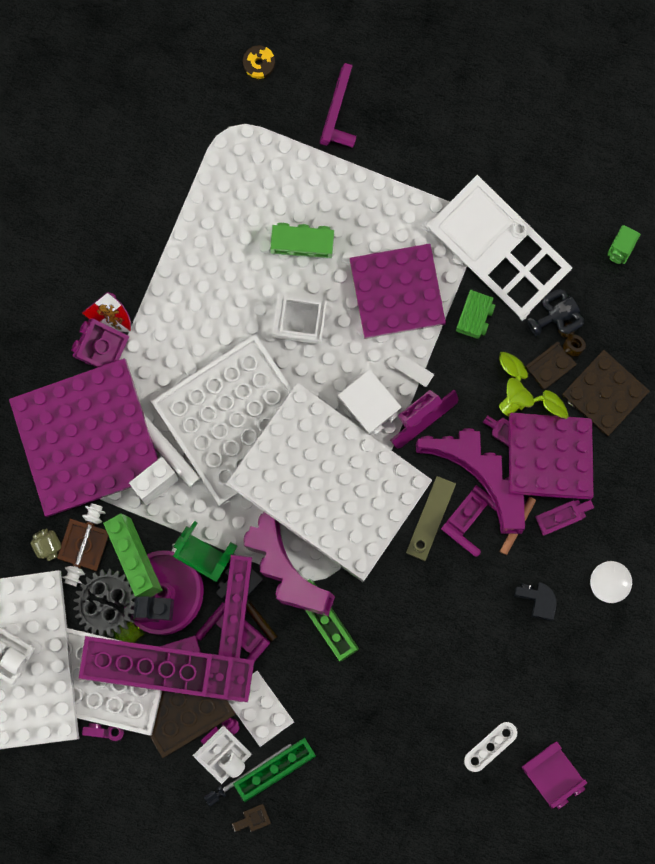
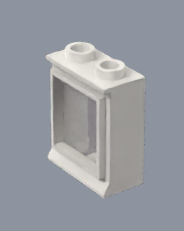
(300, 319)

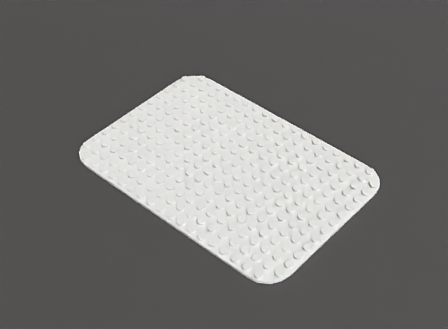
(223, 287)

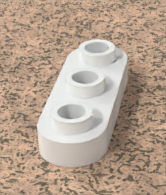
(499, 742)

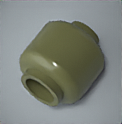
(46, 544)

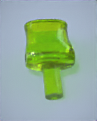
(130, 634)

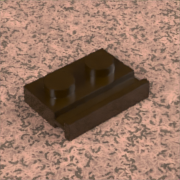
(550, 366)

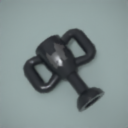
(558, 314)

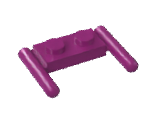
(465, 516)
(251, 639)

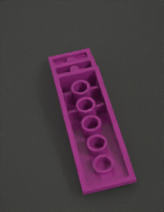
(166, 669)

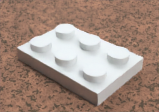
(263, 712)

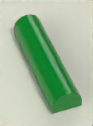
(274, 770)

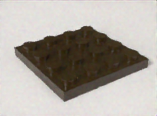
(185, 718)

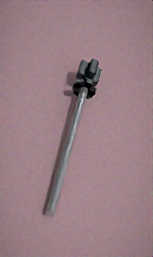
(213, 797)

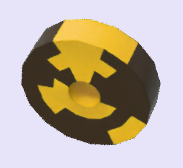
(258, 53)

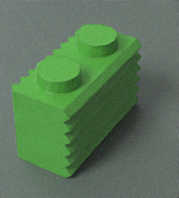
(623, 245)
(475, 314)

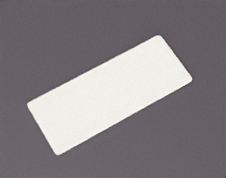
(413, 370)

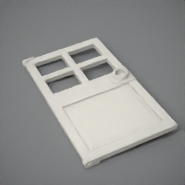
(484, 232)

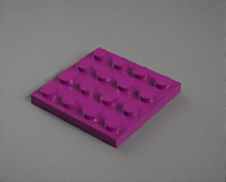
(397, 291)
(550, 456)

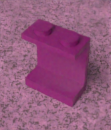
(554, 776)

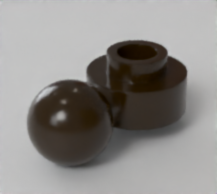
(574, 344)

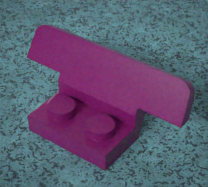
(422, 414)

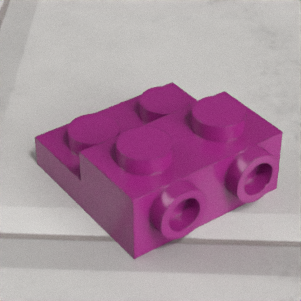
(99, 344)

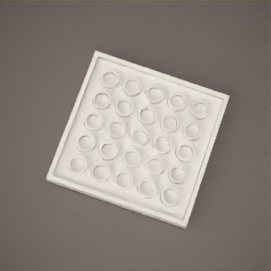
(224, 412)

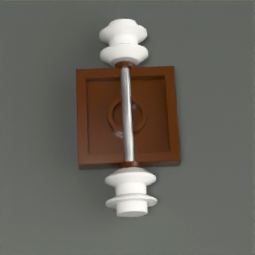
(83, 545)

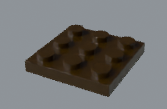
(605, 393)

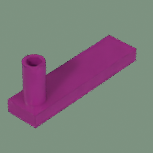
(329, 132)

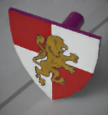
(109, 312)

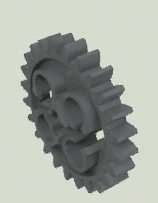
(99, 621)

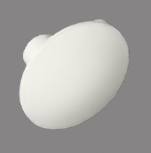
(611, 582)

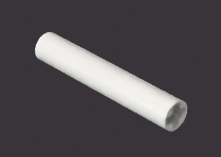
(171, 455)

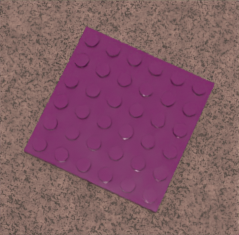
(84, 436)

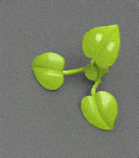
(517, 394)

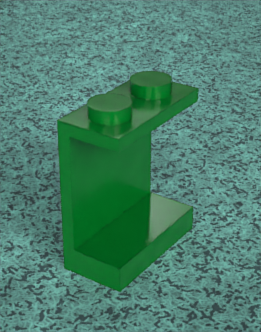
(201, 555)

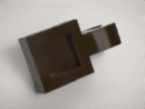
(254, 818)

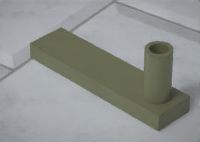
(430, 518)

